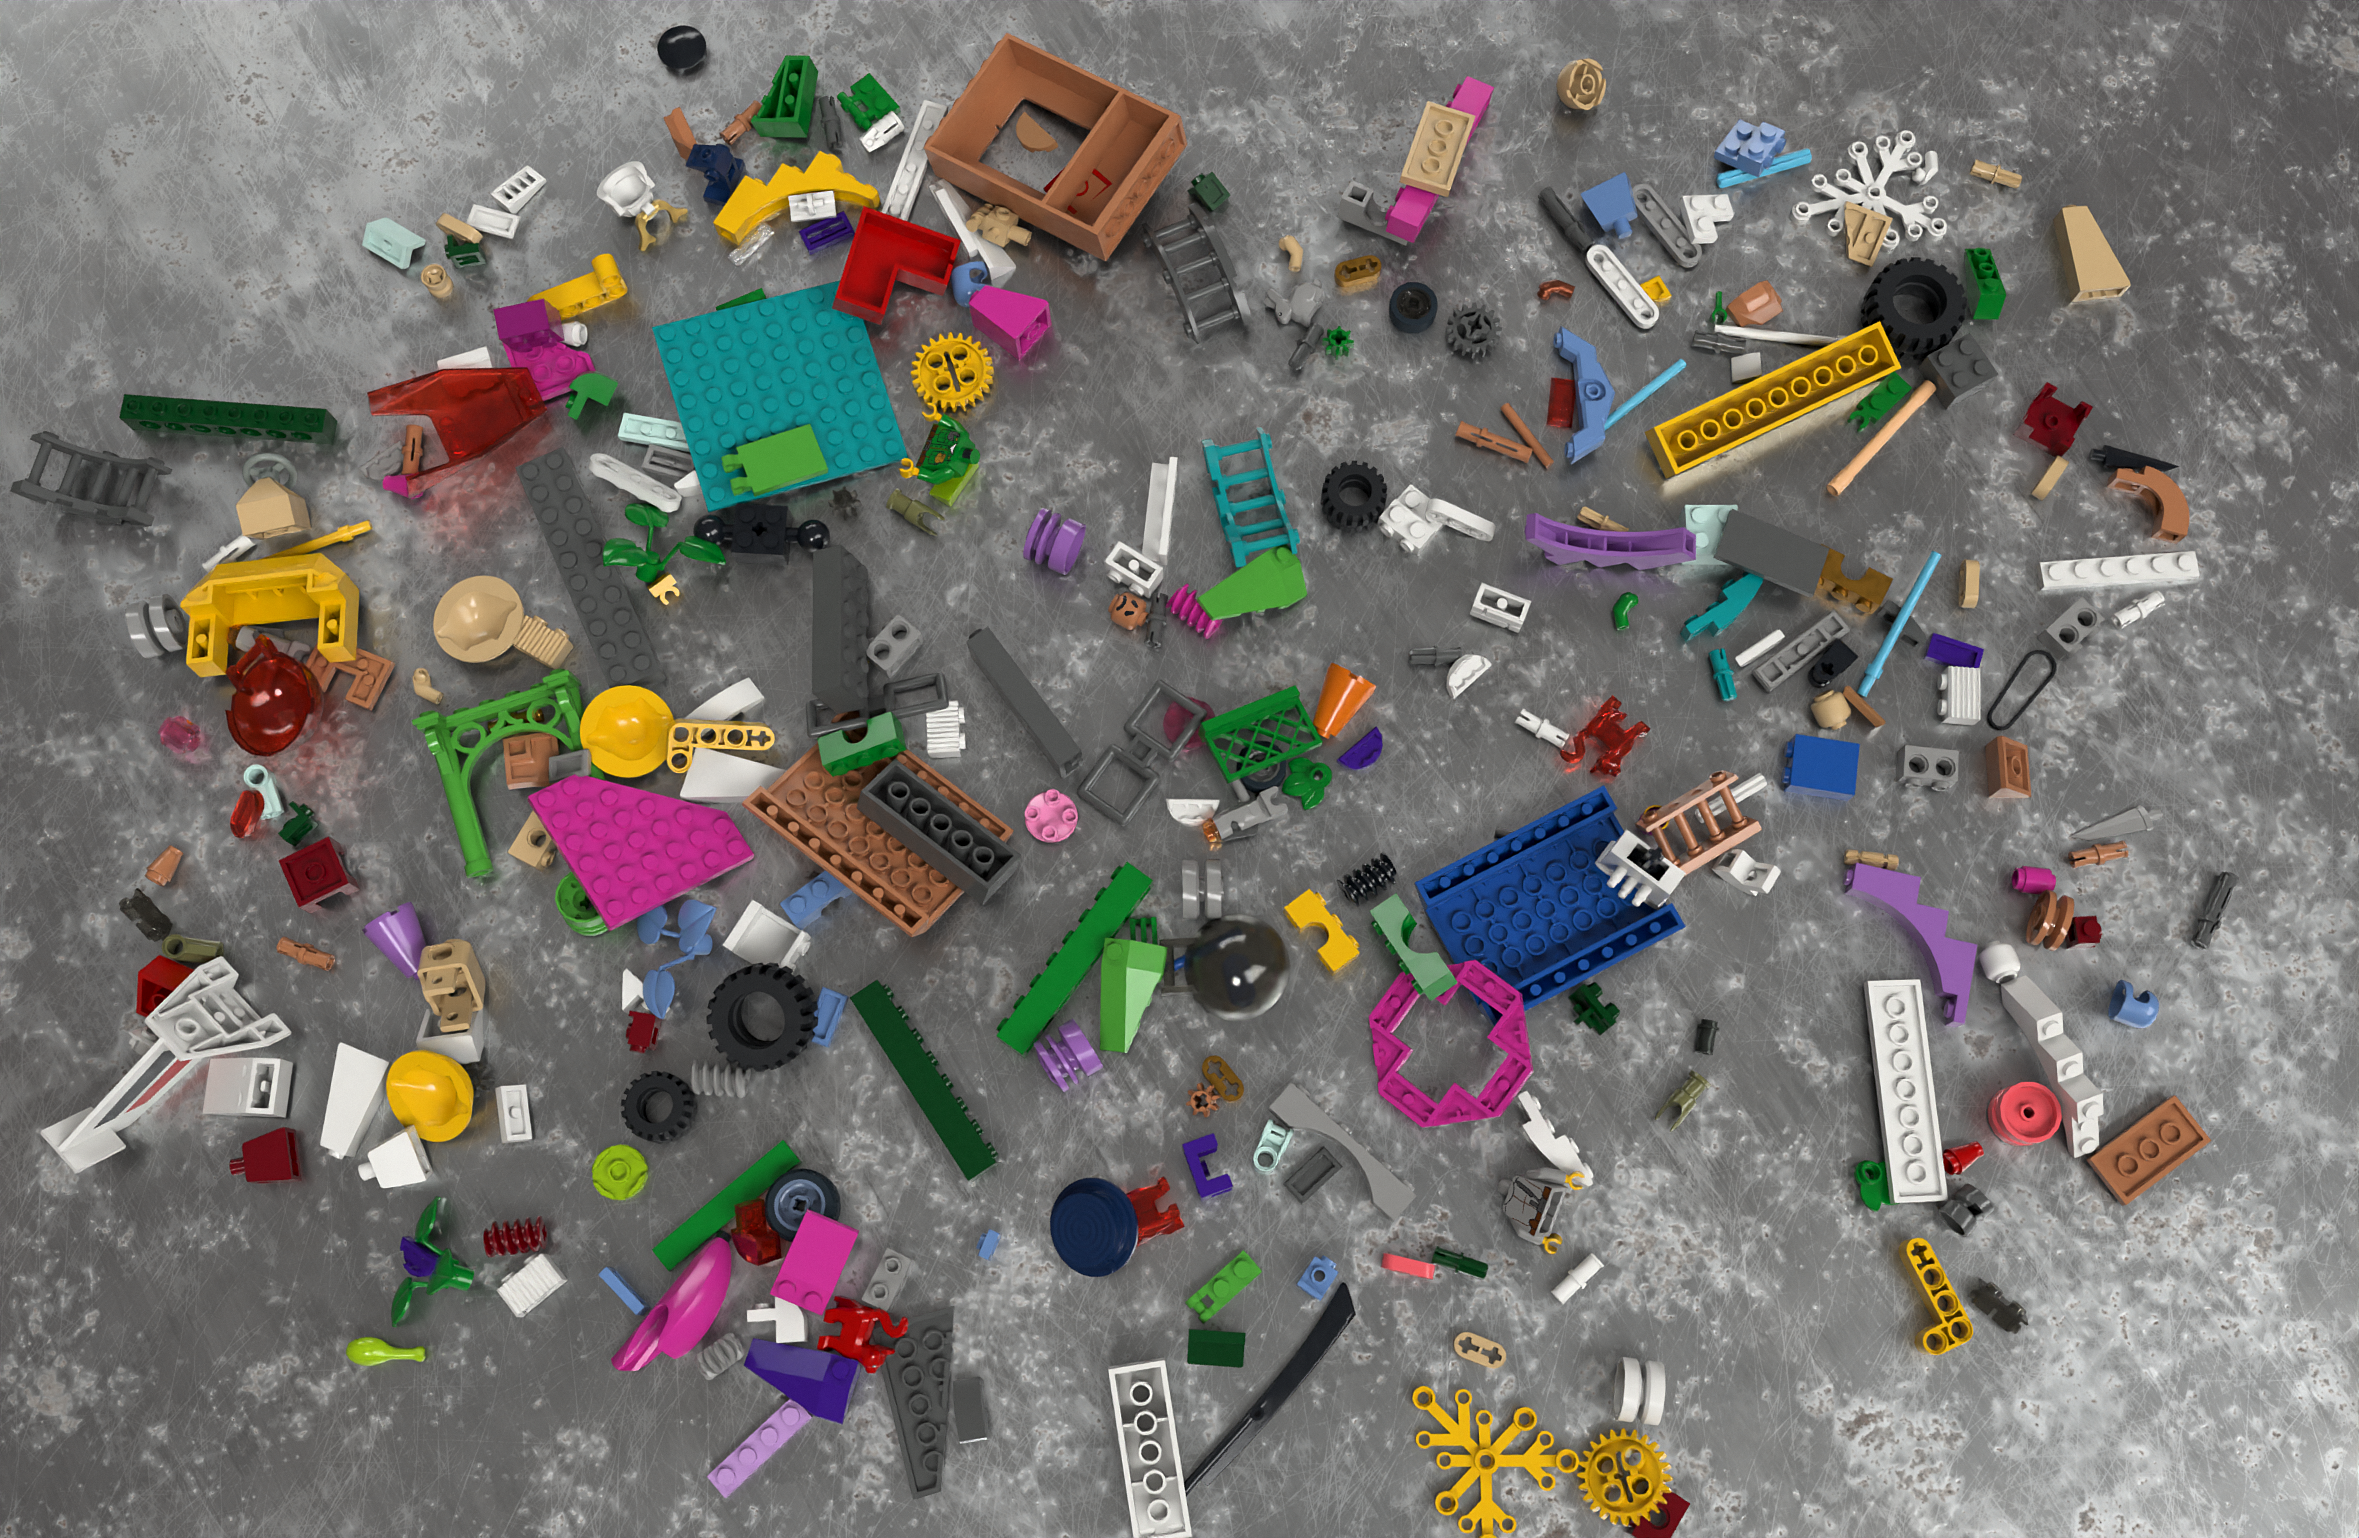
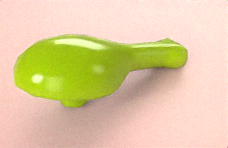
(374, 1351)

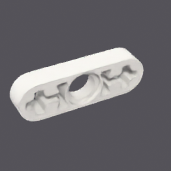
(1460, 519)

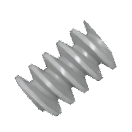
(719, 1080)

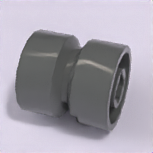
(1965, 1210)

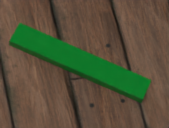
(721, 1208)

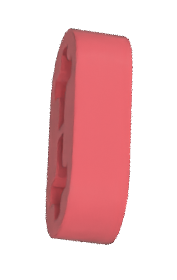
(1408, 1266)

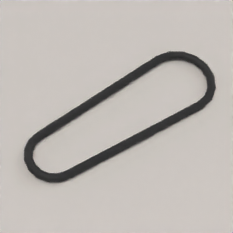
(2054, 668)

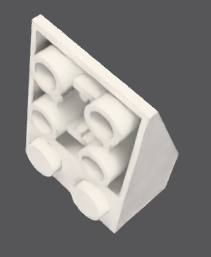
(248, 1087)

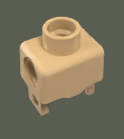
(443, 971)

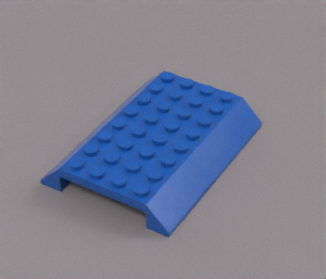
(1541, 906)

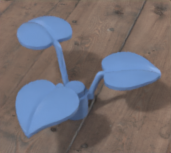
(694, 921)

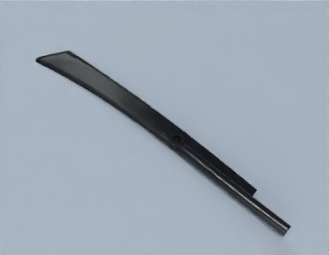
(1323, 1336)

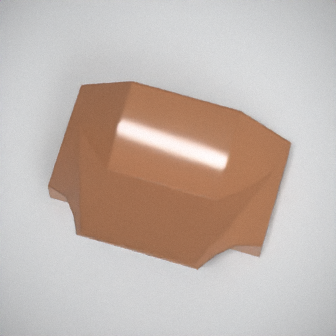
(680, 132)
(1755, 305)

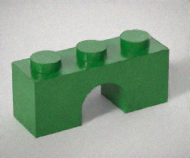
(882, 740)

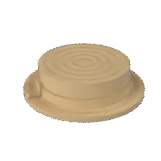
(478, 619)

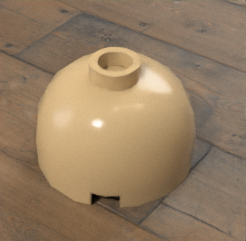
(1581, 84)

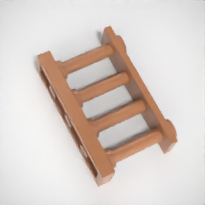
(1718, 841)

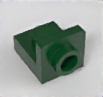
(1209, 190)
(465, 255)
(299, 827)

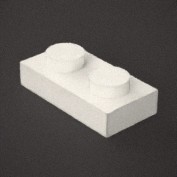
(513, 1113)

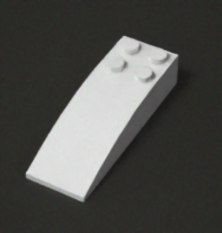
(1149, 1450)

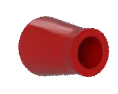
(1961, 1157)

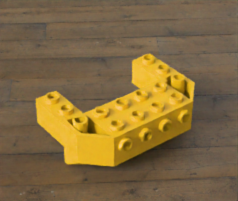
(270, 593)

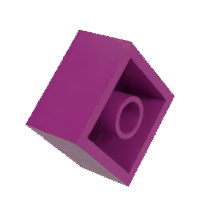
(529, 325)

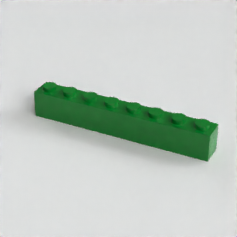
(1074, 960)

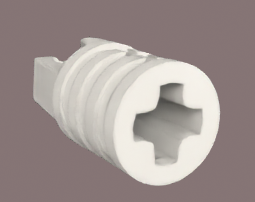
(882, 132)

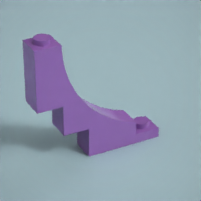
(1947, 959)

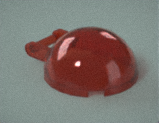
(274, 702)

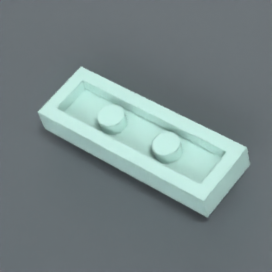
(653, 431)

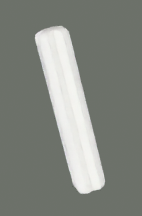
(1739, 793)

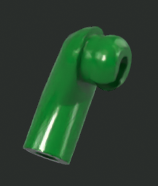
(1621, 607)

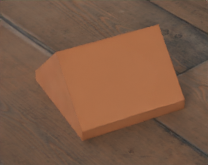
(2007, 769)

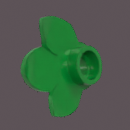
(1303, 782)
(1874, 1189)

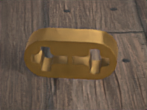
(1357, 271)
(1227, 1073)

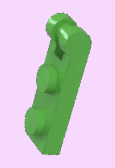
(1224, 1286)

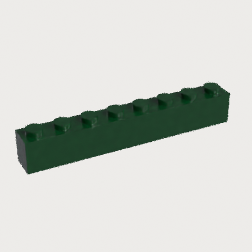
(924, 1081)

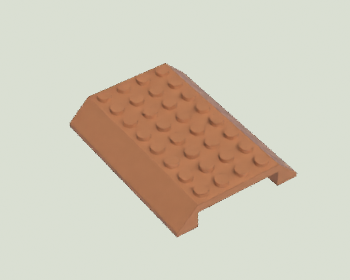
(823, 822)

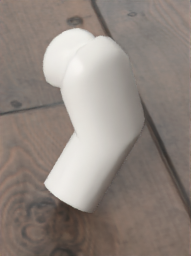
(1923, 175)

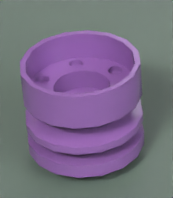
(1049, 539)
(1068, 1055)

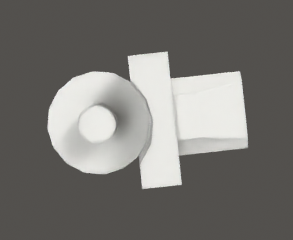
(812, 206)

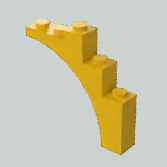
(756, 201)

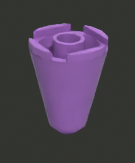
(398, 938)

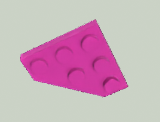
(551, 367)

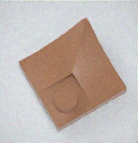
(528, 759)

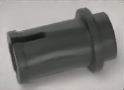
(1706, 1036)

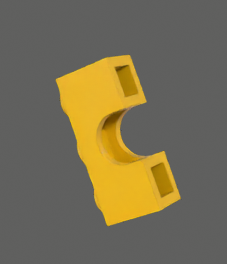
(1309, 911)

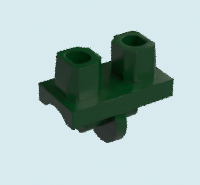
(1591, 1010)

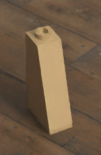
(2087, 257)

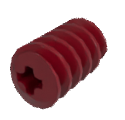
(515, 1238)

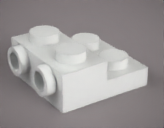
(1407, 521)

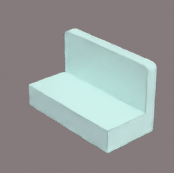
(391, 241)

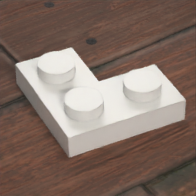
(1701, 212)

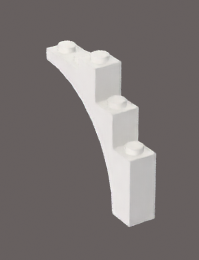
(2061, 1060)

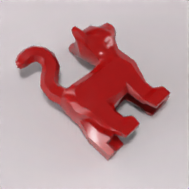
(856, 1332)

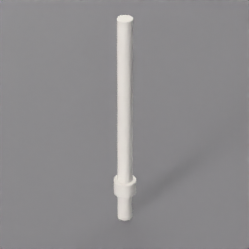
(1776, 335)

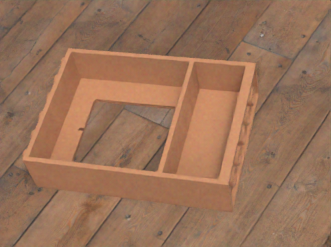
(1128, 144)

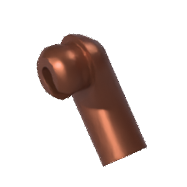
(1555, 286)

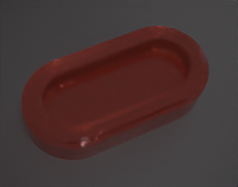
(247, 813)

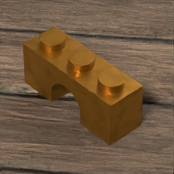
(1864, 593)

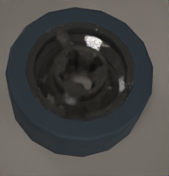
(1412, 319)

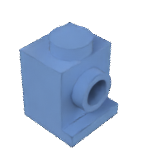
(1308, 1282)

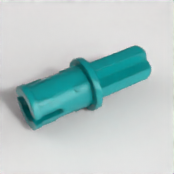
(1723, 674)

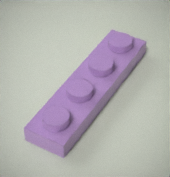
(759, 1447)

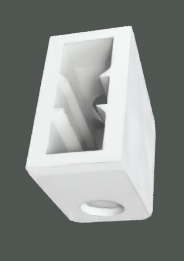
(397, 1160)

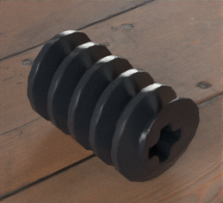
(1368, 879)

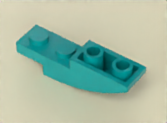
(1730, 604)

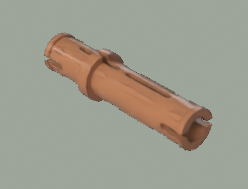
(1464, 431)

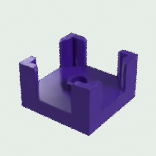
(1193, 1151)

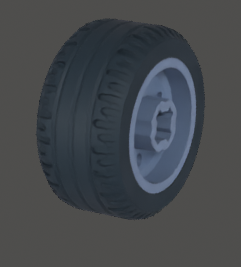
(790, 1189)

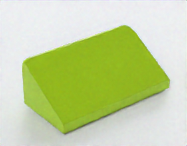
(950, 490)

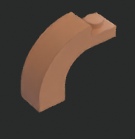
(2163, 497)

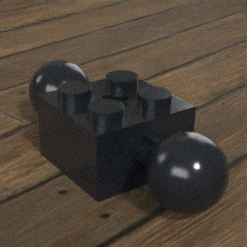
(776, 532)

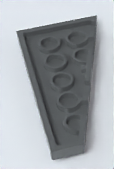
(919, 1394)

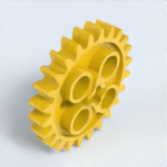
(974, 365)
(1601, 1484)

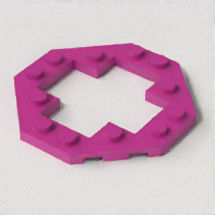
(1457, 1104)

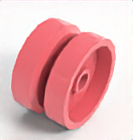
(2040, 1110)

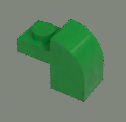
(591, 385)

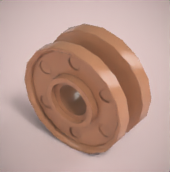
(2050, 920)

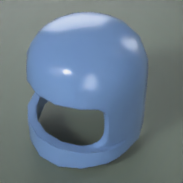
(963, 285)
(2131, 1011)

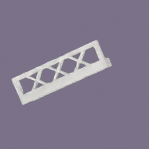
(1160, 511)

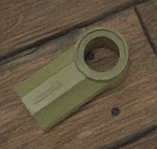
(193, 949)

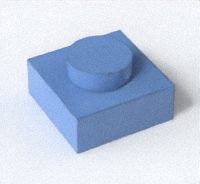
(988, 1244)

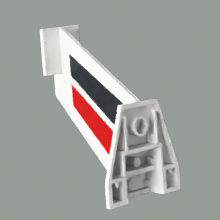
(192, 1023)

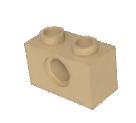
(525, 847)

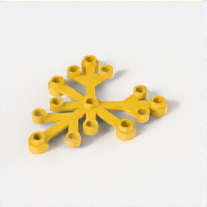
(1460, 1436)

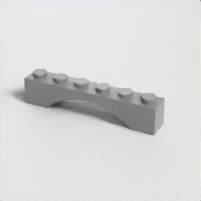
(1299, 1112)

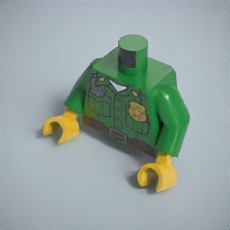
(945, 451)

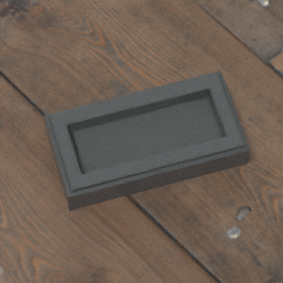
(1312, 1175)

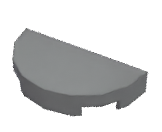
(386, 463)

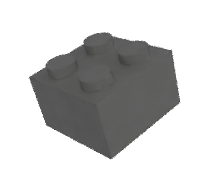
(1958, 371)

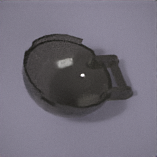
(1231, 967)

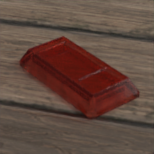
(1561, 402)

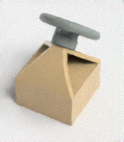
(268, 506)

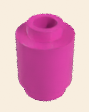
(2033, 880)

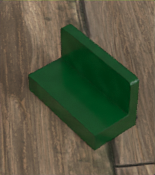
(1216, 1348)

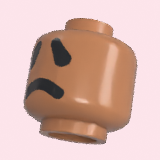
(1128, 610)

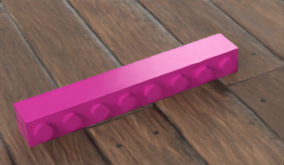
(1415, 204)

